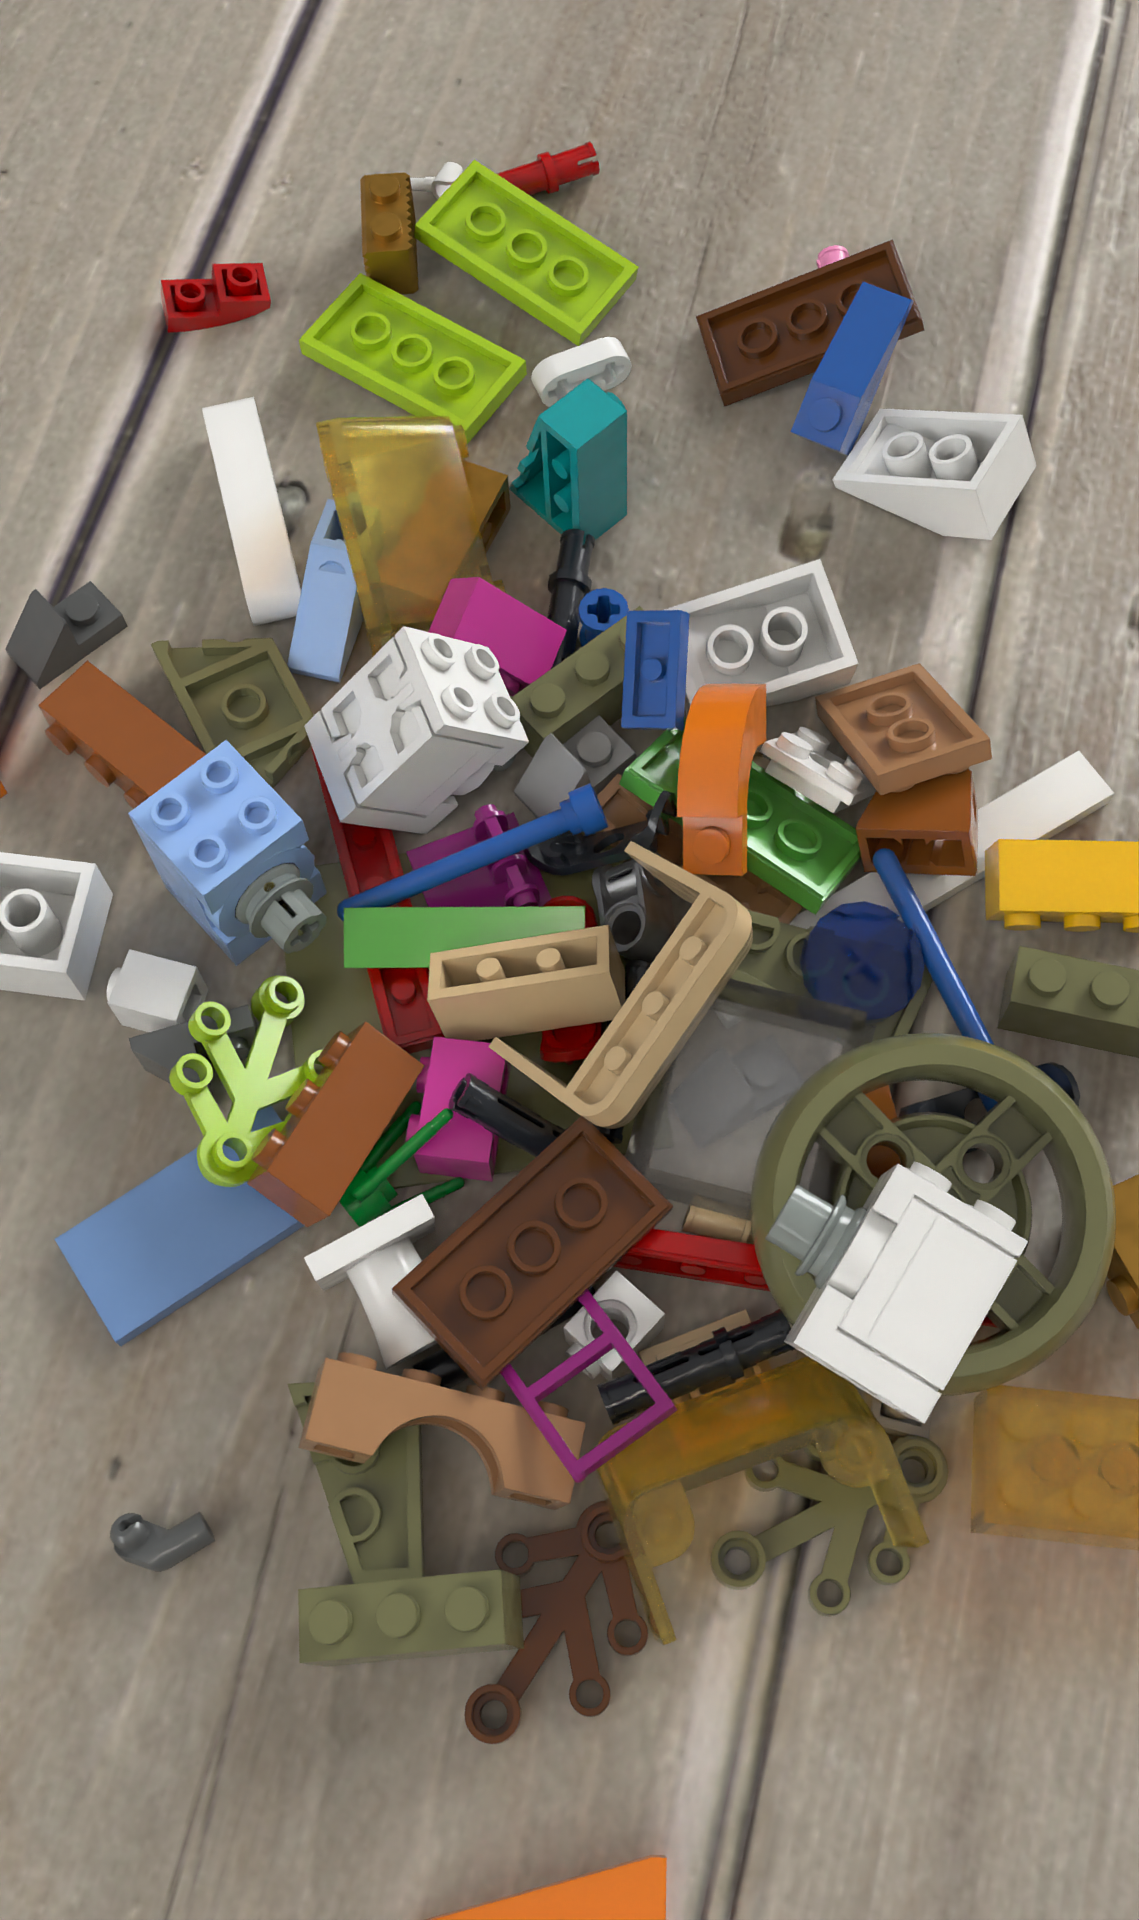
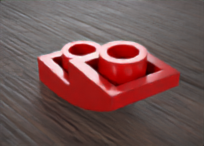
(228, 297)

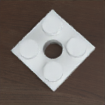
(813, 771)

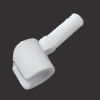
(441, 182)

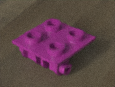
(500, 884)

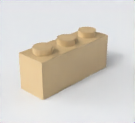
(527, 984)

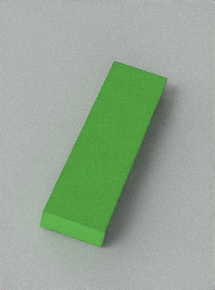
(409, 934)

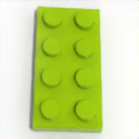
(526, 252)
(412, 356)

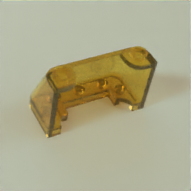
(402, 515)

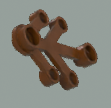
(561, 1610)

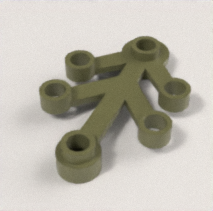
(839, 1509)

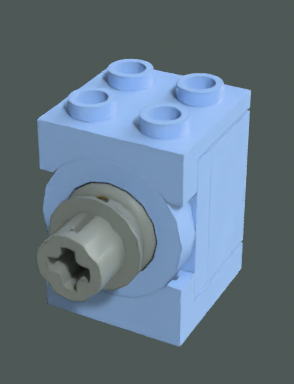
(233, 855)

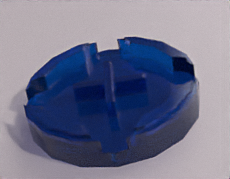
(863, 960)

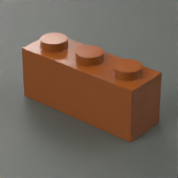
(115, 735)
(333, 1123)

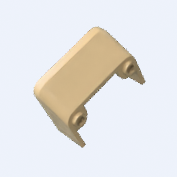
(661, 1007)

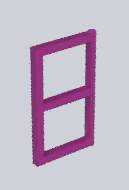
(621, 1439)

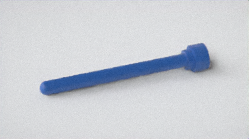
(577, 814)
(933, 952)

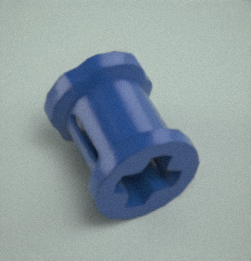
(600, 611)

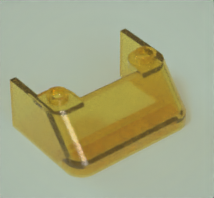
(731, 1433)

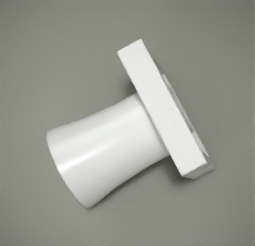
(375, 1261)

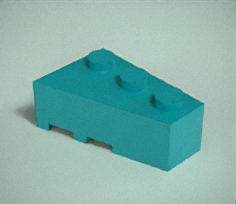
(577, 462)

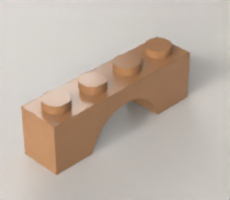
(360, 1407)

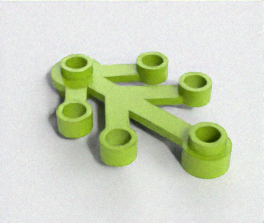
(245, 1085)

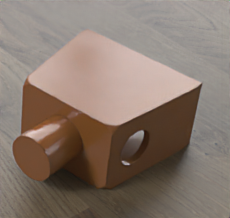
(926, 826)

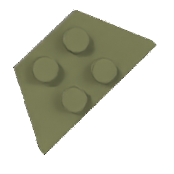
(242, 697)

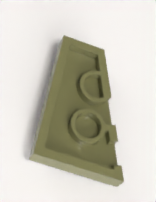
(375, 1503)

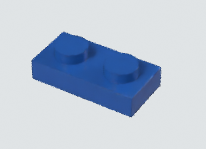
(655, 670)

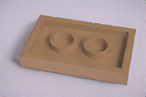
(903, 729)

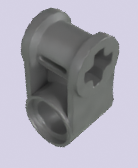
(634, 908)

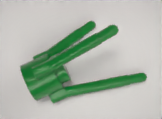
(371, 1192)

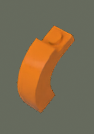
(714, 774)

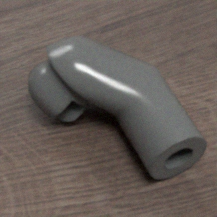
(156, 1546)

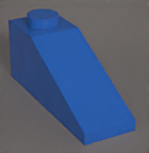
(852, 369)

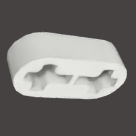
(600, 360)

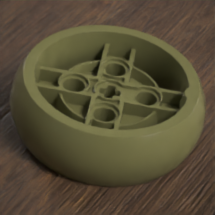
(1030, 1116)

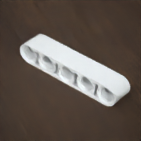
(253, 511)

